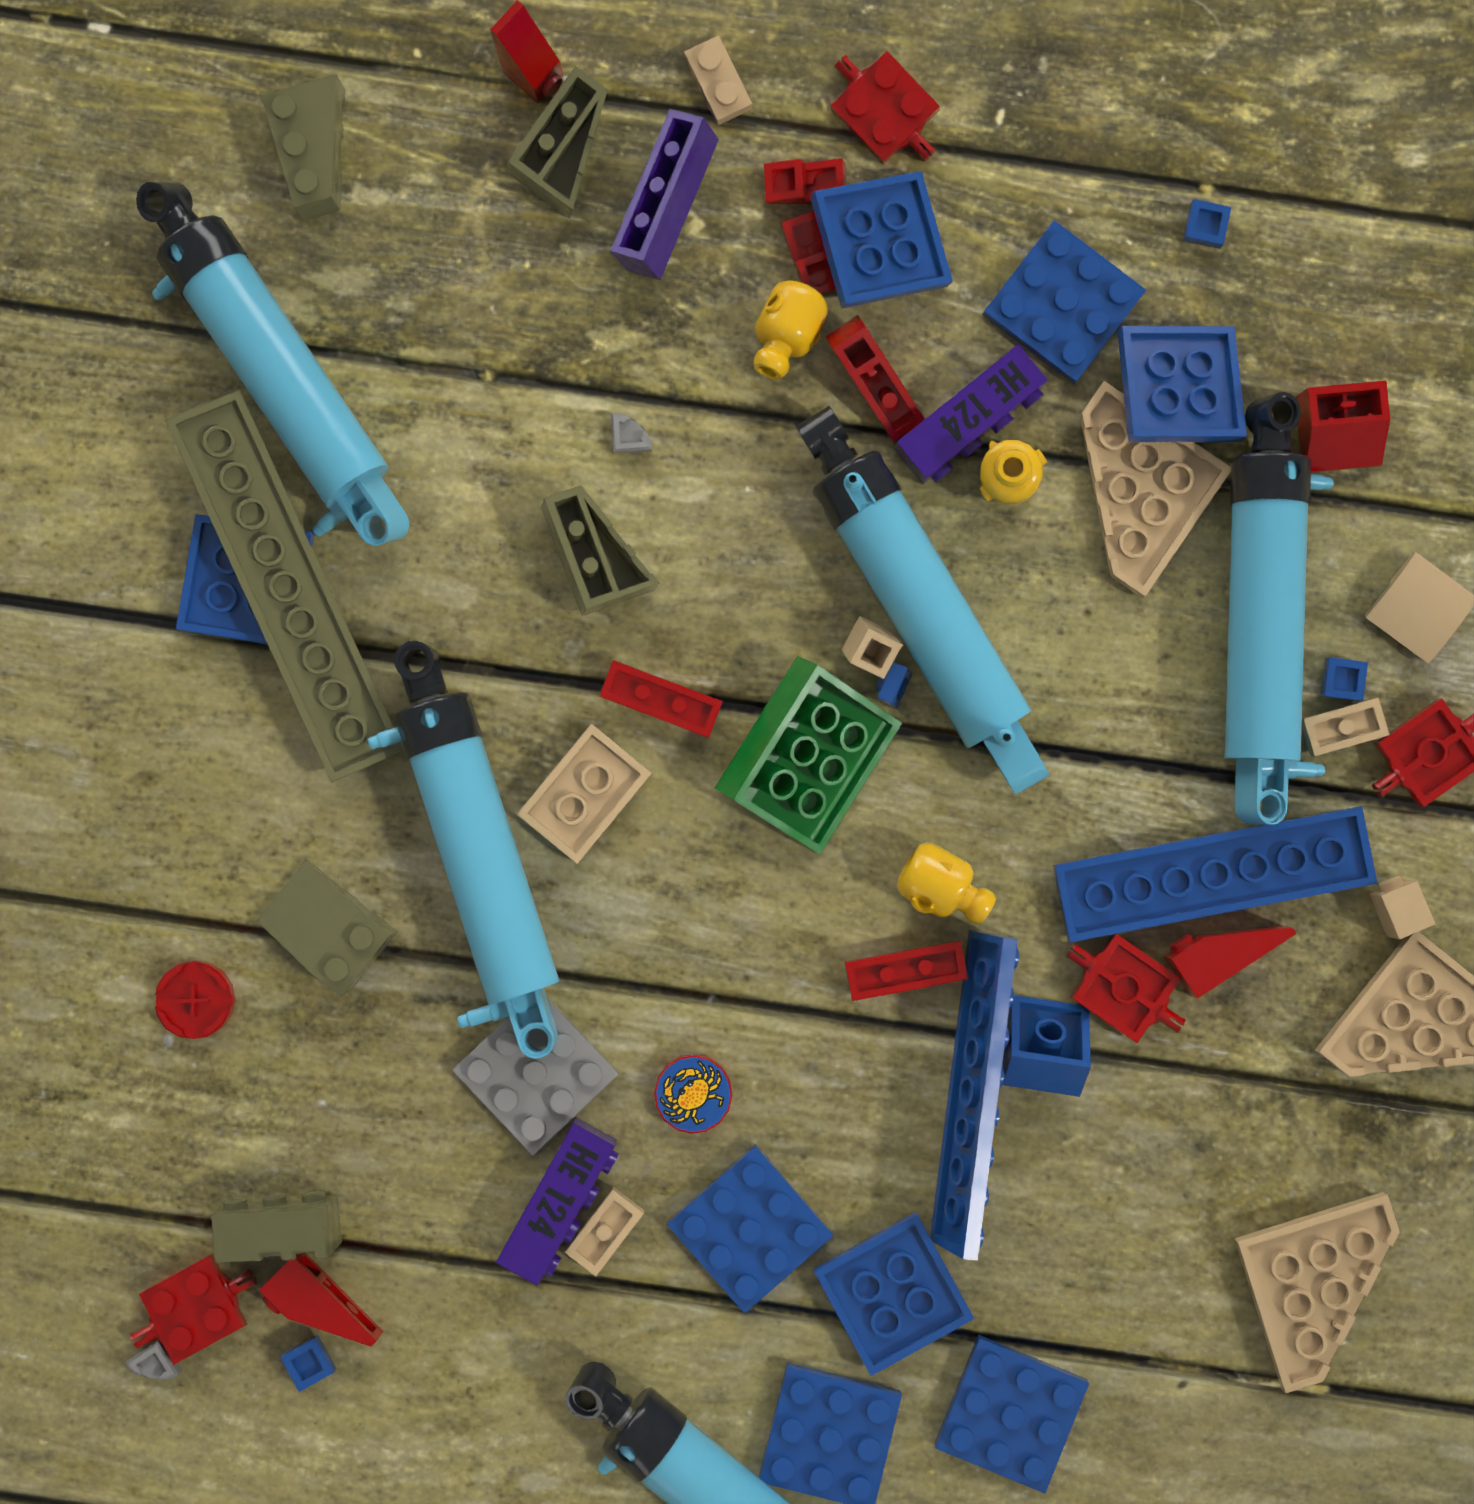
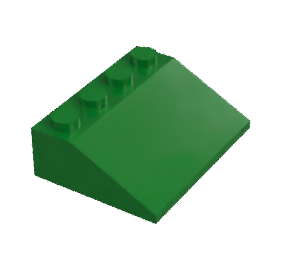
(808, 754)

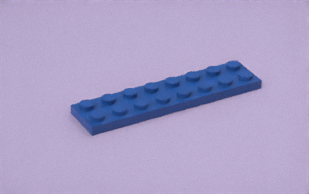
(1214, 874)
(974, 1094)

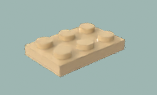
(584, 793)

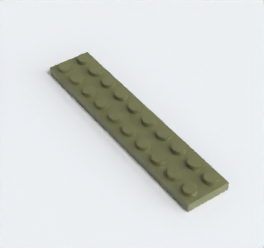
(283, 583)

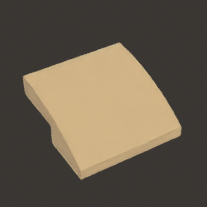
(1421, 607)

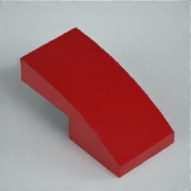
(796, 181)
(808, 251)

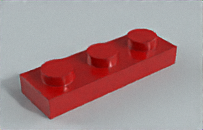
(660, 699)
(906, 970)

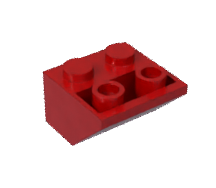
(1344, 425)

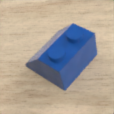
(1047, 1046)

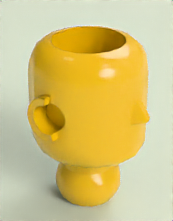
(788, 326)
(1011, 472)
(942, 883)

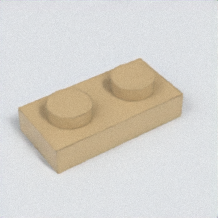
(718, 80)
(1344, 727)
(604, 1231)

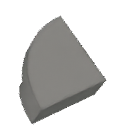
(628, 435)
(153, 1363)

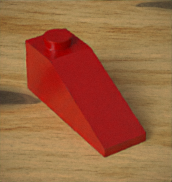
(526, 53)
(875, 378)
(1215, 957)
(313, 1299)

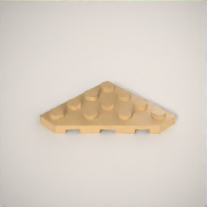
(1143, 491)
(1407, 1015)
(1312, 1280)

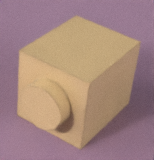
(871, 647)
(1401, 907)

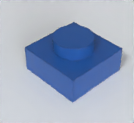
(1206, 223)
(1344, 679)
(893, 685)
(308, 1363)

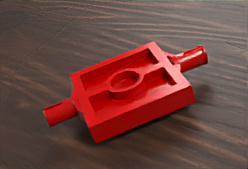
(885, 107)
(1427, 753)
(1125, 988)
(193, 1309)

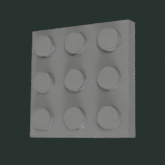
(536, 1094)

